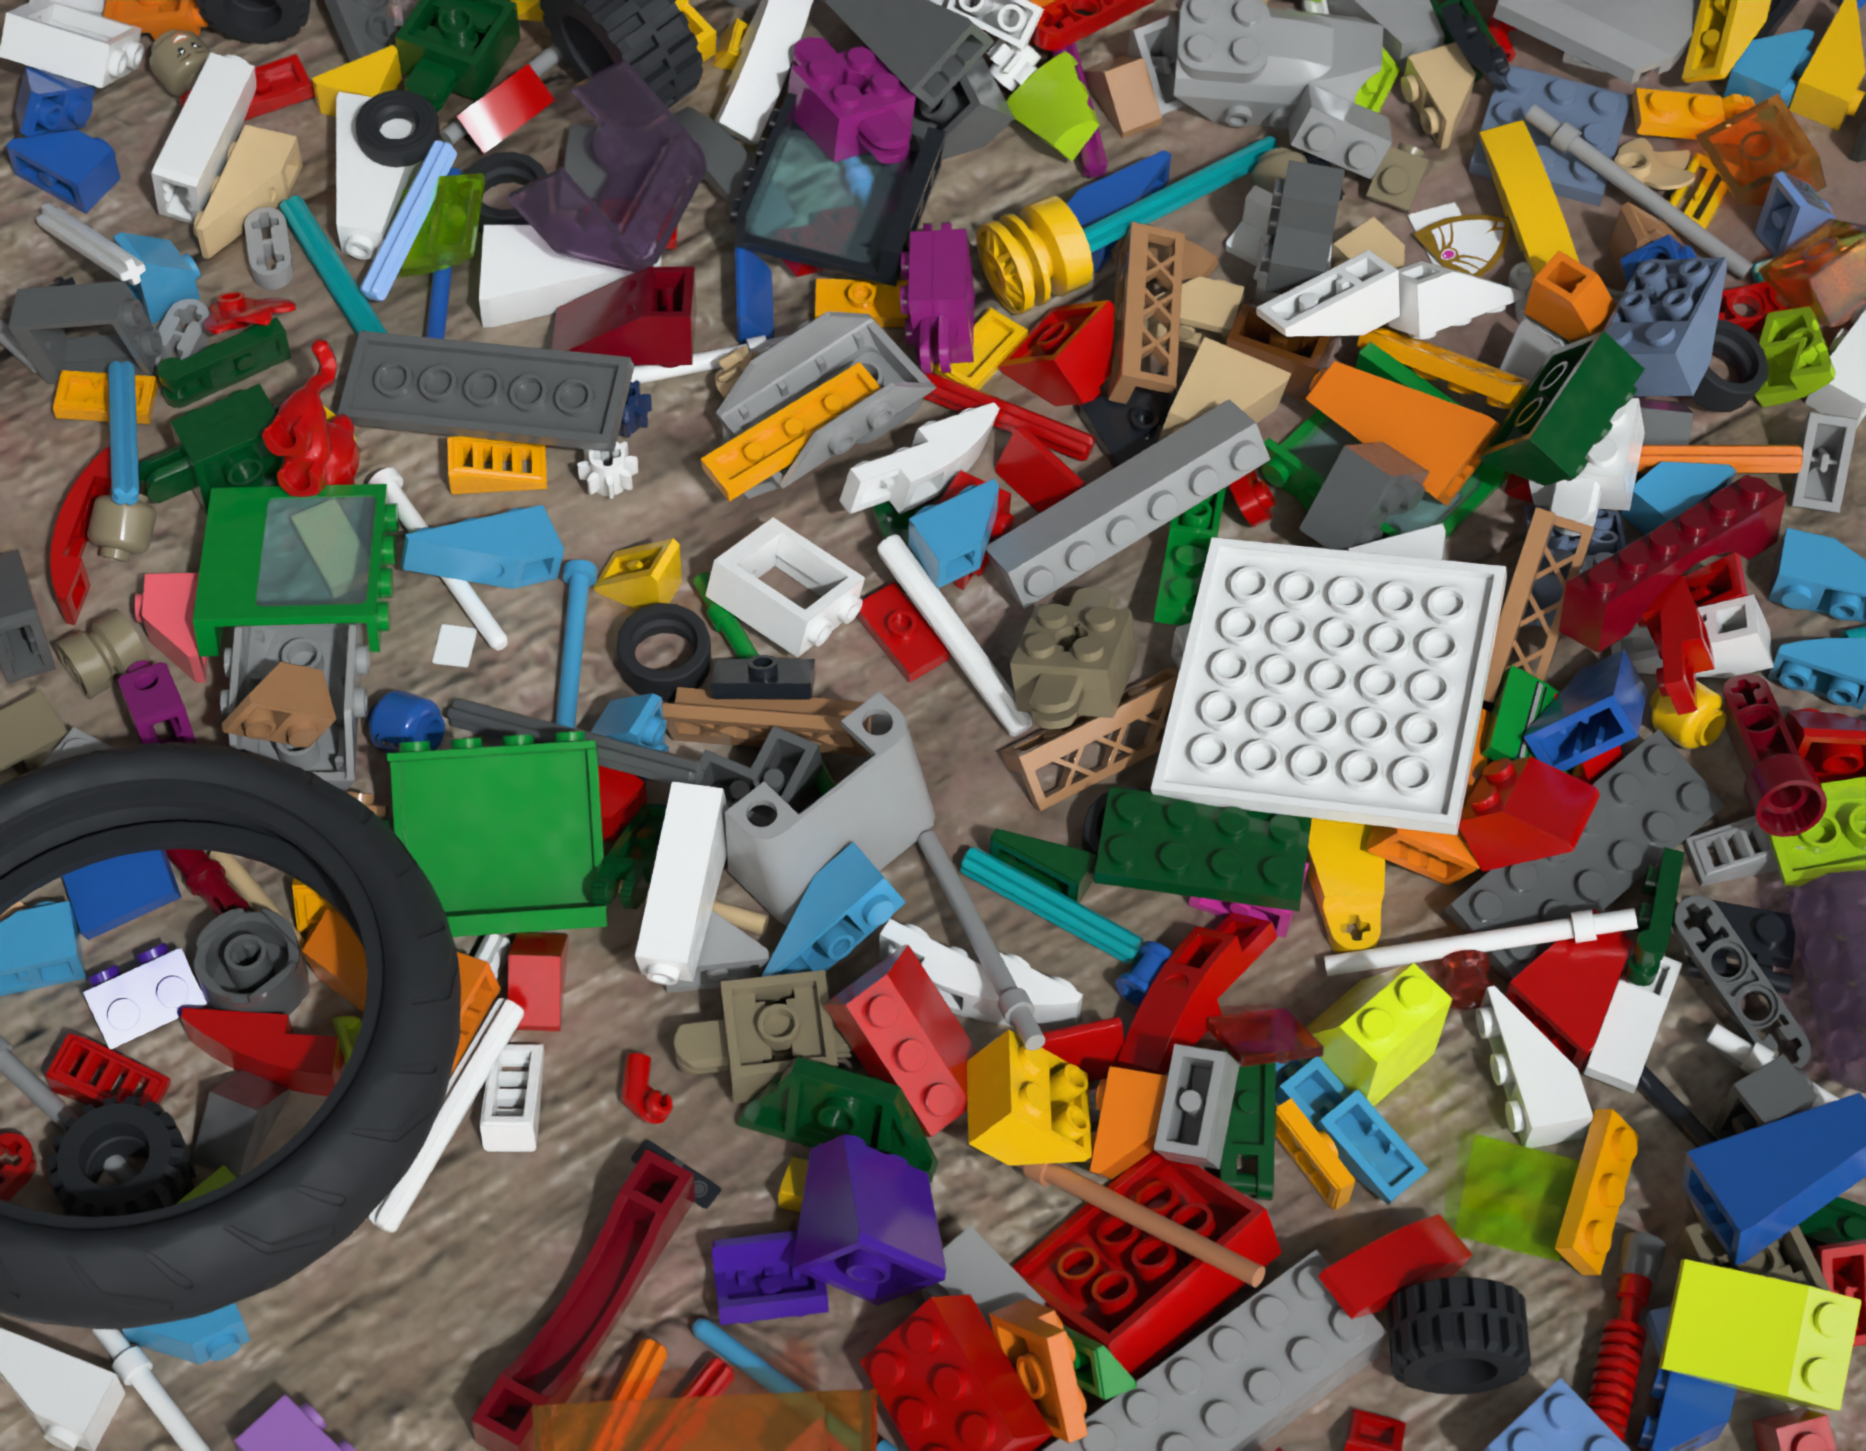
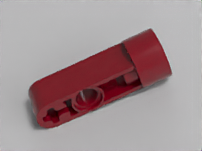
(1778, 780)

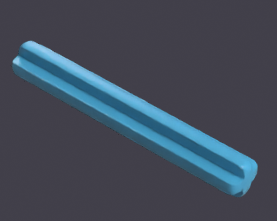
(123, 433)

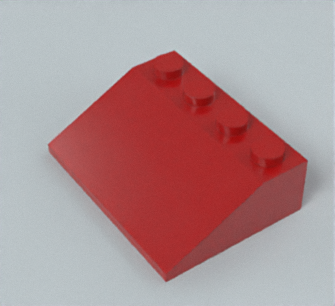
(1135, 1288)

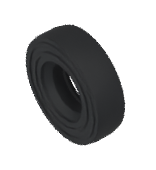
(391, 106)

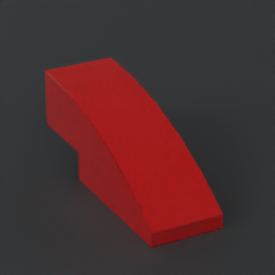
(267, 1048)
(1394, 1262)

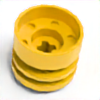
(1034, 254)

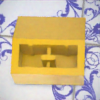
(1027, 1105)

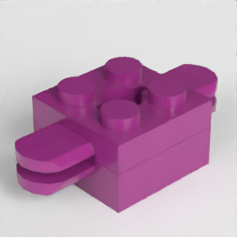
(850, 102)
(938, 297)

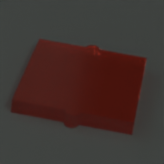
(1264, 1037)

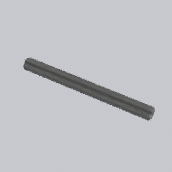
(611, 752)

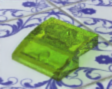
(449, 227)
(1515, 1197)

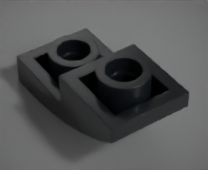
(1484, 57)

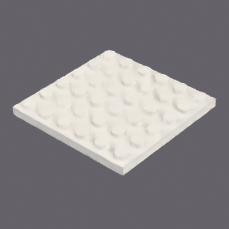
(1332, 685)

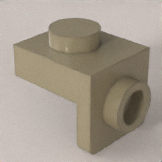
(1399, 177)

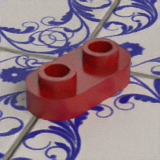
(1253, 498)

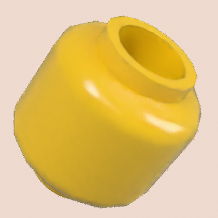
(1693, 728)

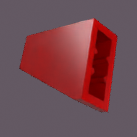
(1571, 990)

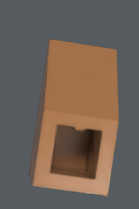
(285, 707)

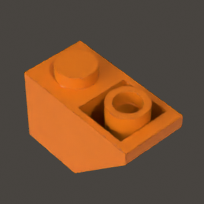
(1569, 299)
(1128, 1120)

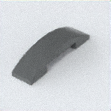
(724, 156)

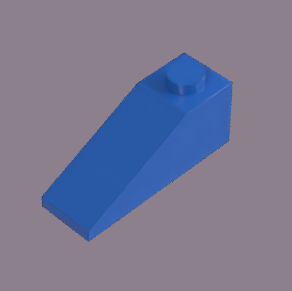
(1116, 193)

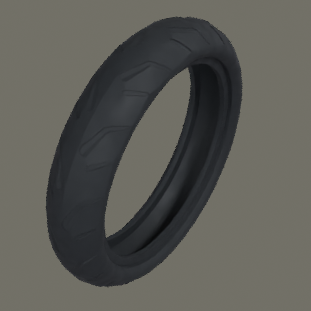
(375, 1119)

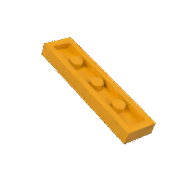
(1462, 372)
(784, 434)

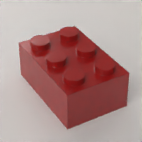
(953, 1383)

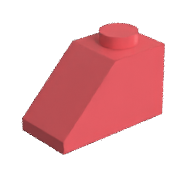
(167, 613)

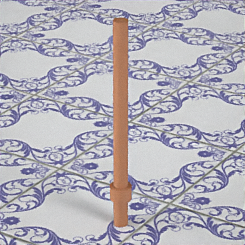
(1146, 1220)

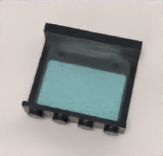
(831, 214)

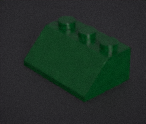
(1564, 411)

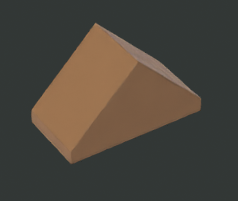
(1125, 94)
(1635, 230)

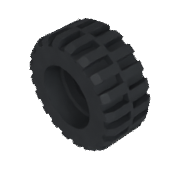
(644, 32)

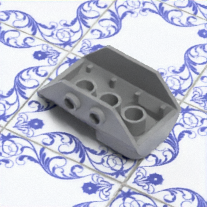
(1255, 61)
(806, 361)
(326, 647)

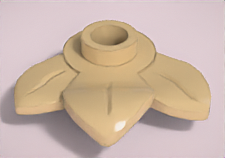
(1655, 168)

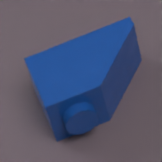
(66, 166)

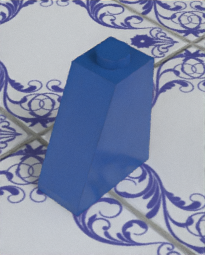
(1591, 714)

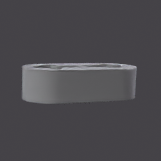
(276, 247)
(171, 331)

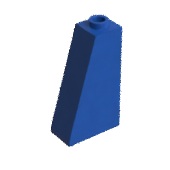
(1777, 1174)

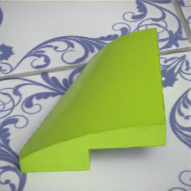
(1056, 106)
(1795, 357)

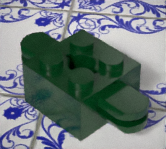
(456, 46)
(216, 449)

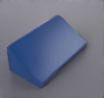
(753, 296)

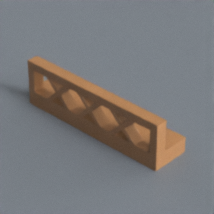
(1130, 312)
(1521, 593)
(749, 721)
(1050, 745)

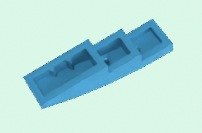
(1362, 1136)

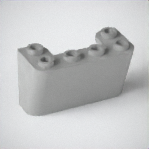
(876, 806)

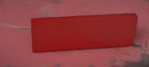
(1036, 471)
(1088, 1046)

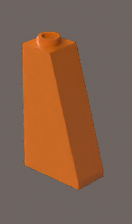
(1418, 425)
(1433, 854)
(341, 964)

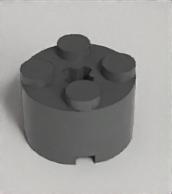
(251, 963)

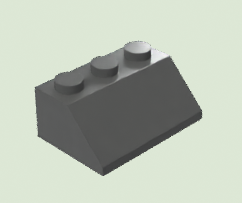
(968, 113)

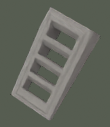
(1746, 866)

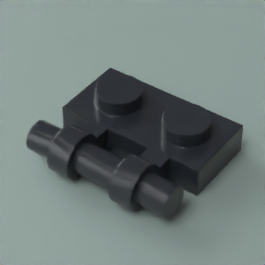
(1764, 933)

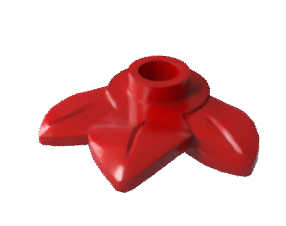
(237, 311)

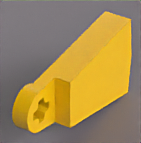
(1346, 882)

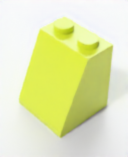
(1382, 1030)

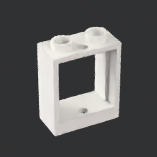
(71, 42)
(739, 591)

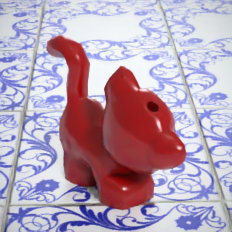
(313, 449)

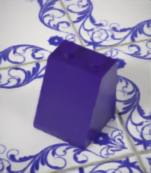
(867, 1223)

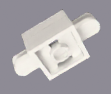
(1607, 478)

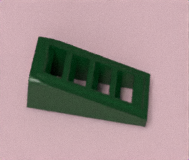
(1055, 865)

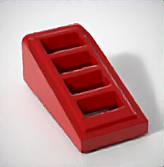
(95, 1056)

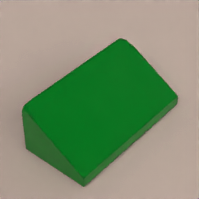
(1097, 1368)

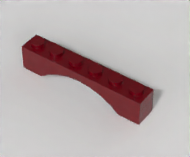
(1616, 592)
(624, 1253)

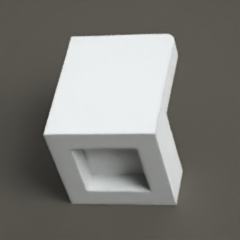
(1251, 234)

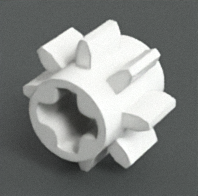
(1012, 63)
(608, 471)

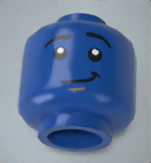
(404, 718)

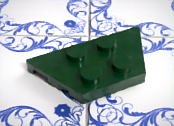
(818, 1102)

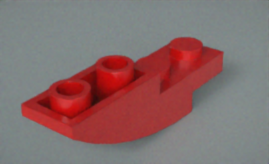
(1680, 643)
(1189, 990)

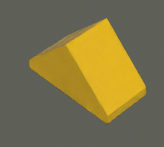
(364, 77)
(642, 574)

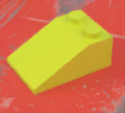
(1760, 1335)

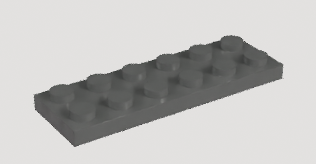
(487, 390)
(1643, 806)

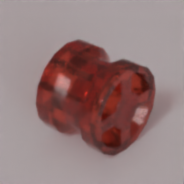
(1465, 977)

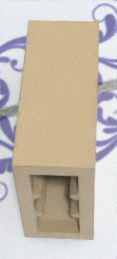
(1222, 375)

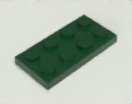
(1202, 850)

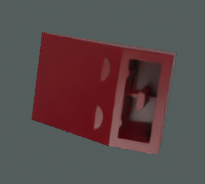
(635, 317)

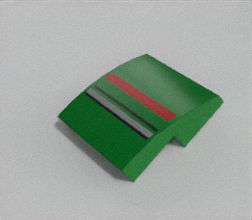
(1516, 708)

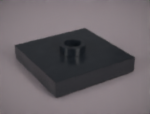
(1128, 427)

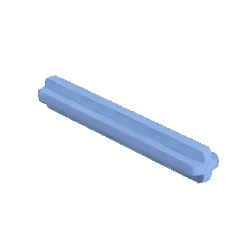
(407, 221)

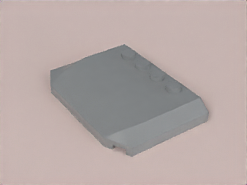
(1609, 34)

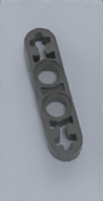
(1747, 980)

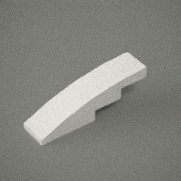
(762, 67)

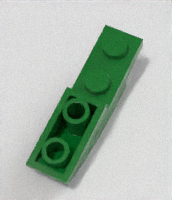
(1186, 559)

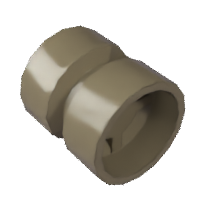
(101, 654)

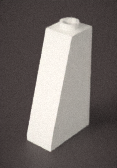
(202, 136)
(366, 191)
(529, 279)
(683, 883)

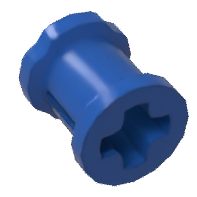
(1136, 983)

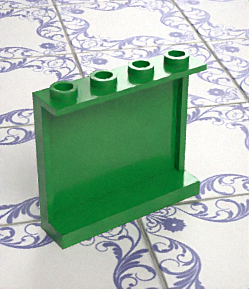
(504, 830)

